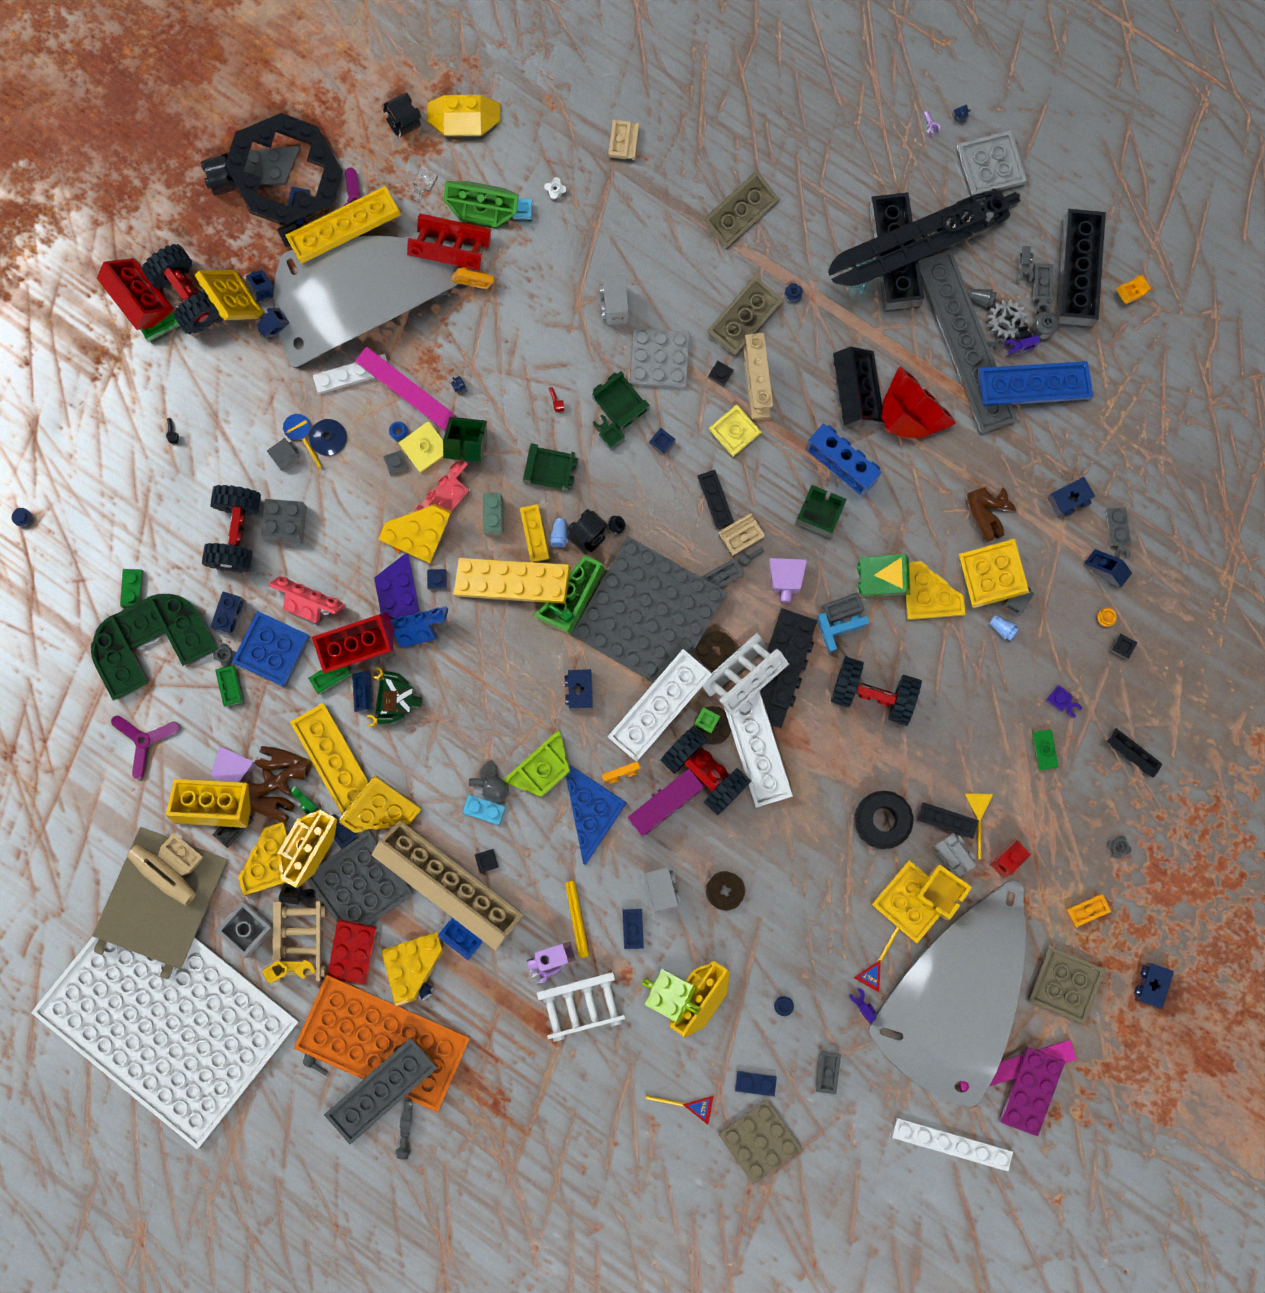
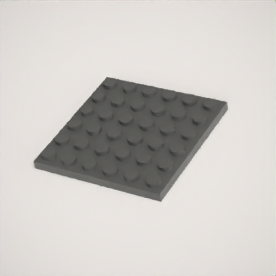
(647, 611)

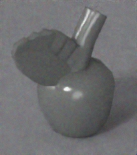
(492, 787)

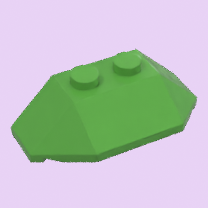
(480, 202)

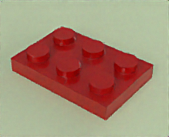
(352, 951)

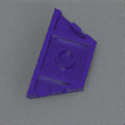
(397, 589)

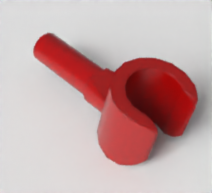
(558, 405)

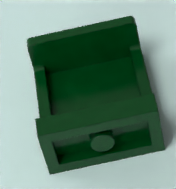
(620, 401)
(550, 468)

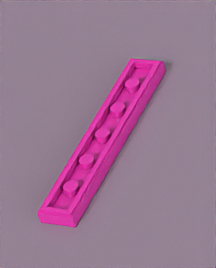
(404, 388)
(1008, 1068)

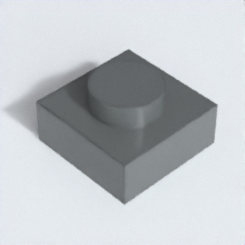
(395, 462)

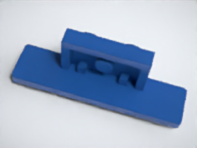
(418, 626)

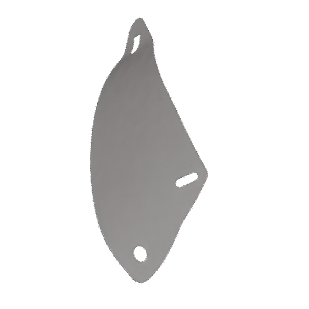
(352, 292)
(959, 1001)

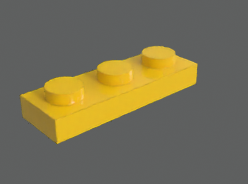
(534, 533)

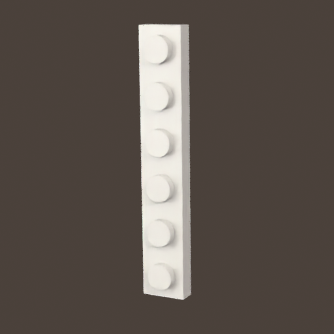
(952, 1144)

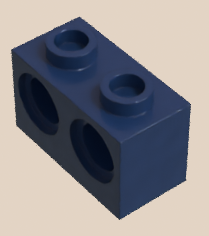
(227, 613)

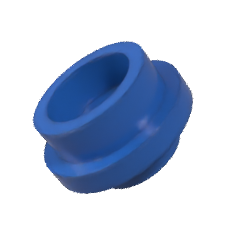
(398, 425)

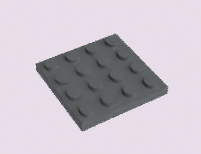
(357, 884)

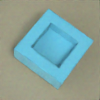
(524, 209)

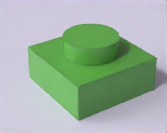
(707, 720)

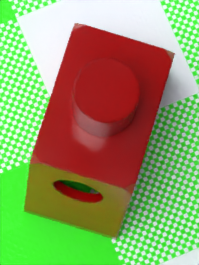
(1010, 858)

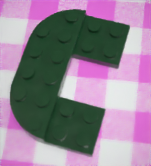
(140, 623)

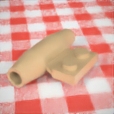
(167, 868)

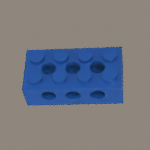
(834, 460)

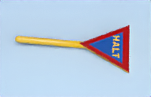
(871, 975)
(700, 1107)

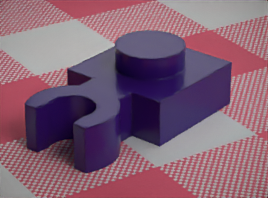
(1061, 700)

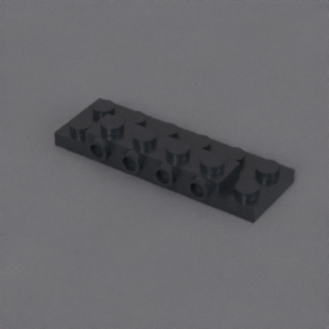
(793, 639)

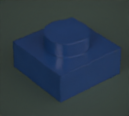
(662, 441)
(436, 579)

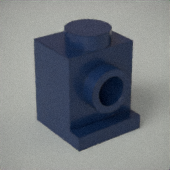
(259, 286)
(272, 322)

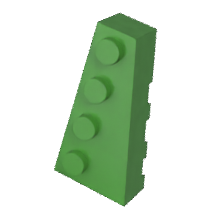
(581, 586)

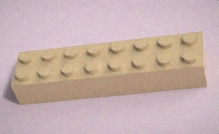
(447, 885)

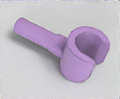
(931, 124)
(544, 975)

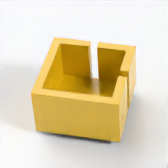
(941, 891)

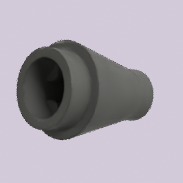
(983, 296)

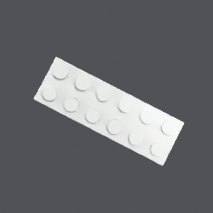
(659, 705)
(759, 752)

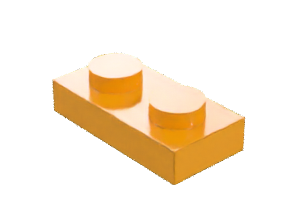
(472, 278)
(629, 770)
(1088, 910)

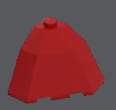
(911, 410)

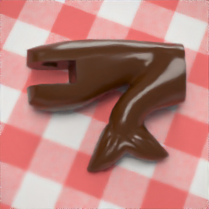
(986, 521)
(295, 767)
(268, 805)

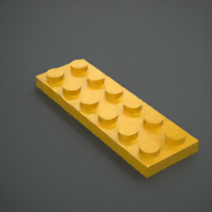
(343, 225)
(512, 580)
(330, 755)

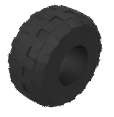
(902, 814)

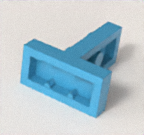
(838, 628)

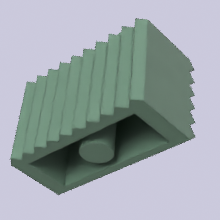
(493, 514)

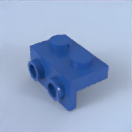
(460, 939)

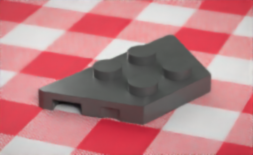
(272, 165)

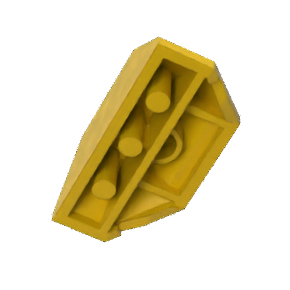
(463, 114)
(306, 847)
(710, 991)

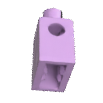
(786, 576)
(231, 767)
(557, 956)

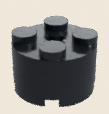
(402, 115)
(217, 177)
(588, 531)

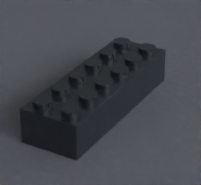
(1081, 267)
(904, 285)

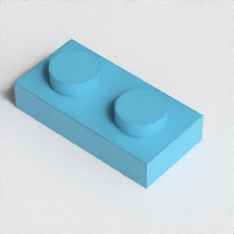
(484, 810)

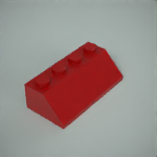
(134, 293)
(354, 642)

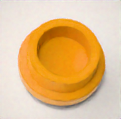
(1106, 617)

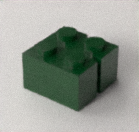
(465, 439)
(820, 514)

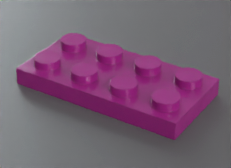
(1032, 1091)

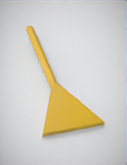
(979, 804)

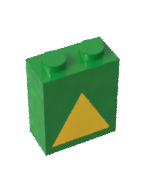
(884, 576)

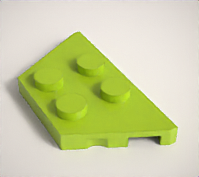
(542, 768)

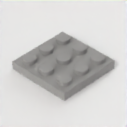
(991, 163)
(659, 358)

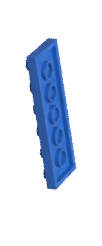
(1035, 383)

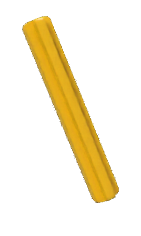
(577, 920)

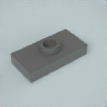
(843, 607)

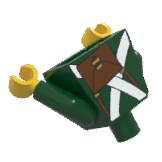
(393, 698)

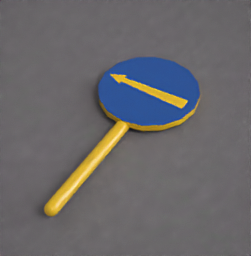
(297, 428)

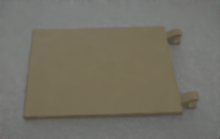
(150, 921)

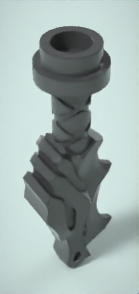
(405, 1122)

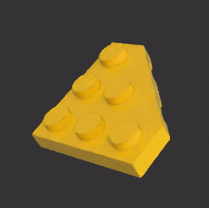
(417, 531)
(931, 595)
(378, 808)
(262, 865)
(410, 966)

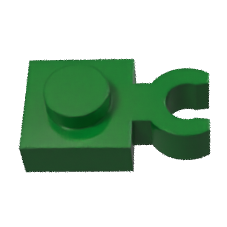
(306, 804)

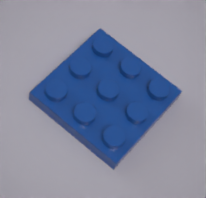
(270, 648)

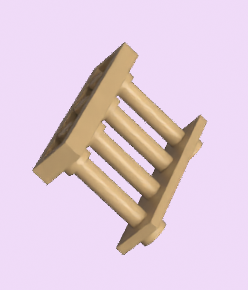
(757, 376)
(281, 932)

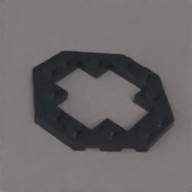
(248, 184)

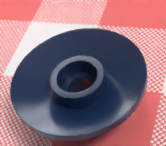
(331, 445)

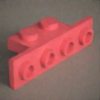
(448, 491)
(305, 601)

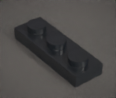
(715, 499)
(1134, 752)
(947, 820)

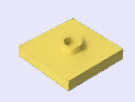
(734, 430)
(423, 447)

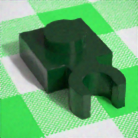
(610, 433)

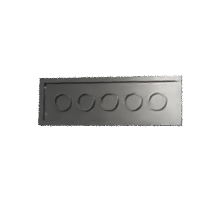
(381, 1090)

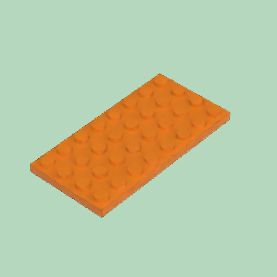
(362, 1031)

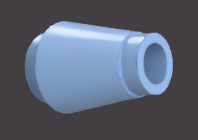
(559, 534)
(1004, 627)

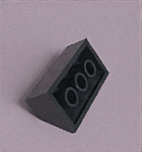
(858, 387)

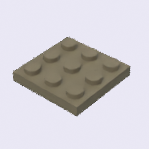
(1066, 985)
(759, 1141)

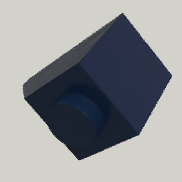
(1108, 568)

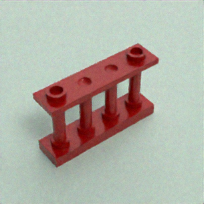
(450, 230)

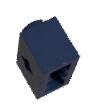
(1060, 499)
(583, 679)
(1161, 978)

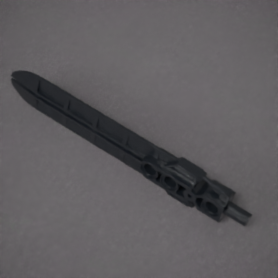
(977, 222)

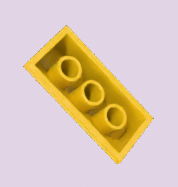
(209, 803)

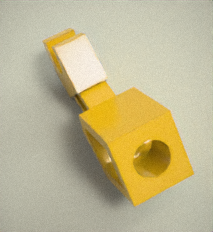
(297, 967)

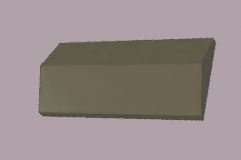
(740, 209)
(744, 315)

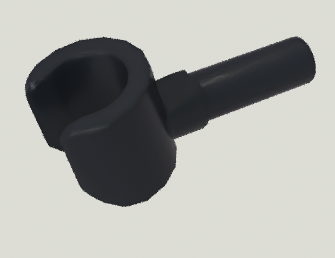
(1024, 331)
(171, 436)

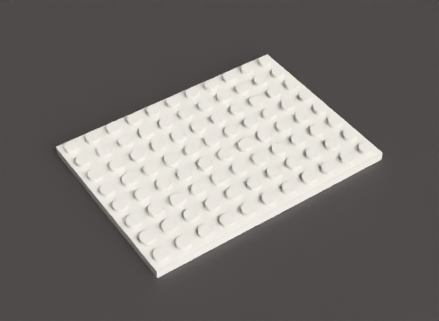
(171, 1043)

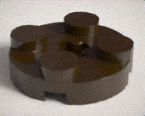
(705, 649)
(722, 730)
(731, 881)

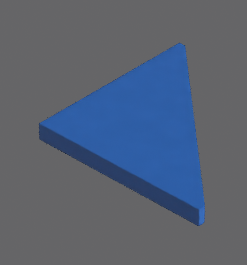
(593, 811)

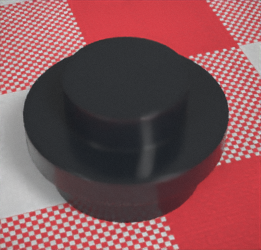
(617, 524)

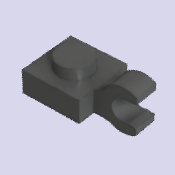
(1025, 260)

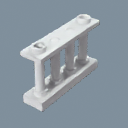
(751, 683)
(567, 991)

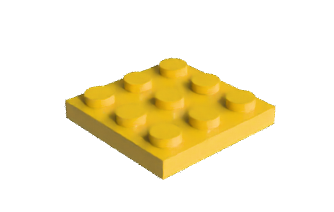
(229, 294)
(994, 573)
(901, 907)

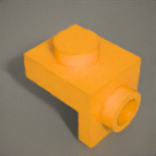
(1134, 289)

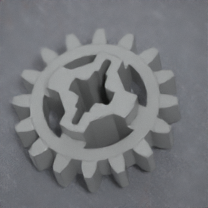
(1010, 312)

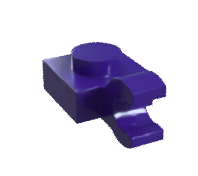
(1023, 345)
(866, 1009)

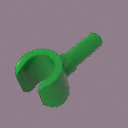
(567, 616)

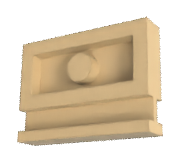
(623, 140)
(741, 534)

